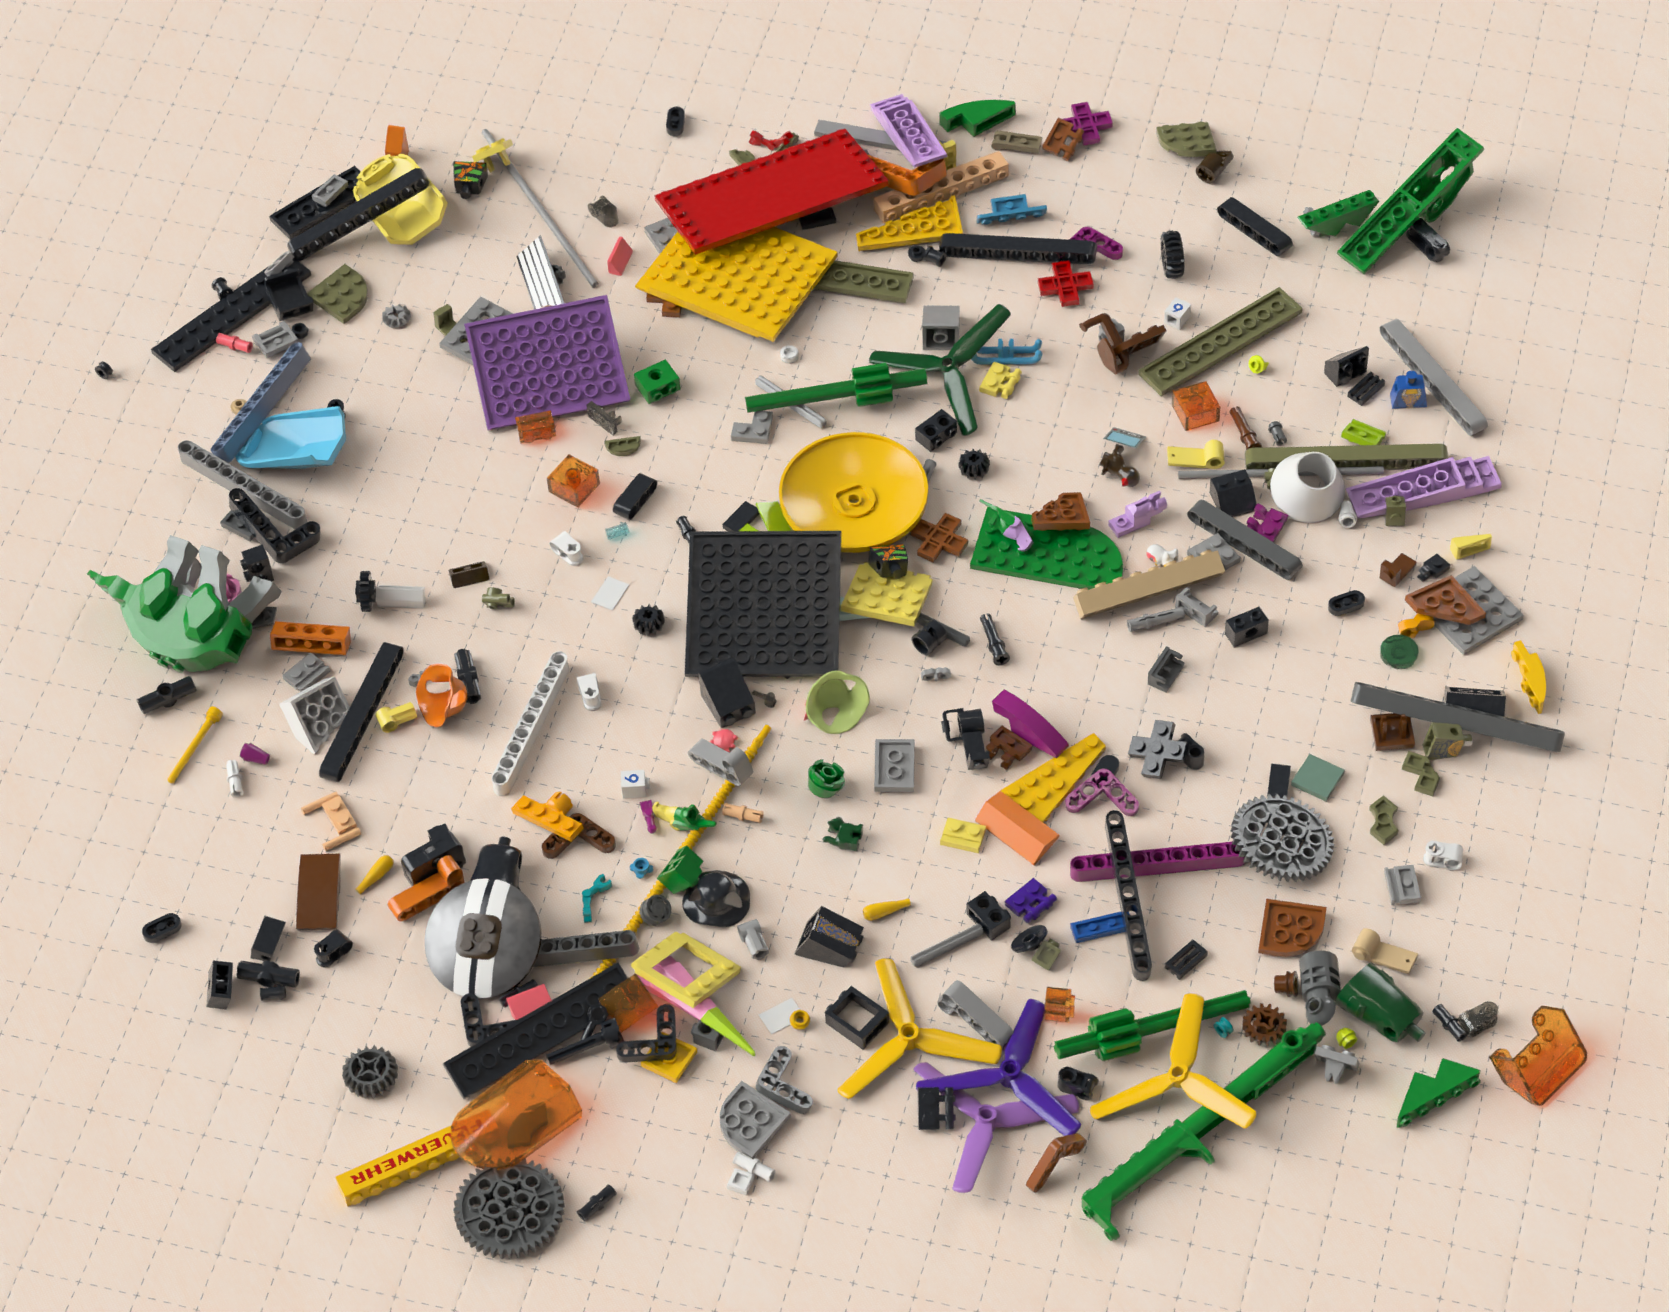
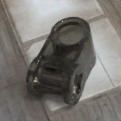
(604, 211)
(1479, 1020)

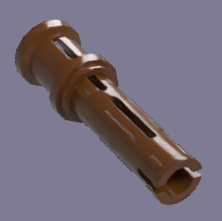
(1247, 436)

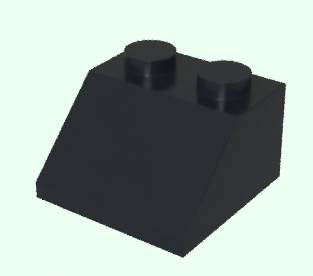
(1233, 493)

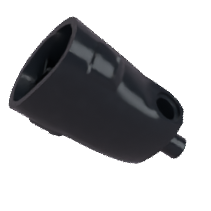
(499, 862)

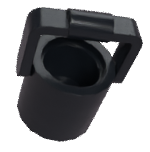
(967, 722)

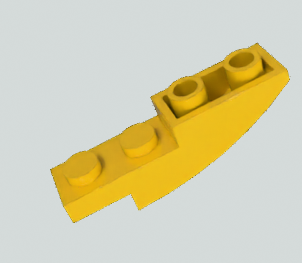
(1533, 675)

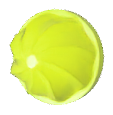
(1346, 1038)

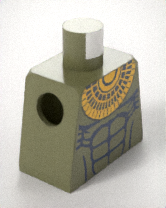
(1445, 741)

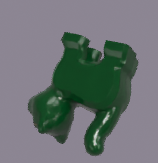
(847, 836)

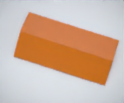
(1016, 827)

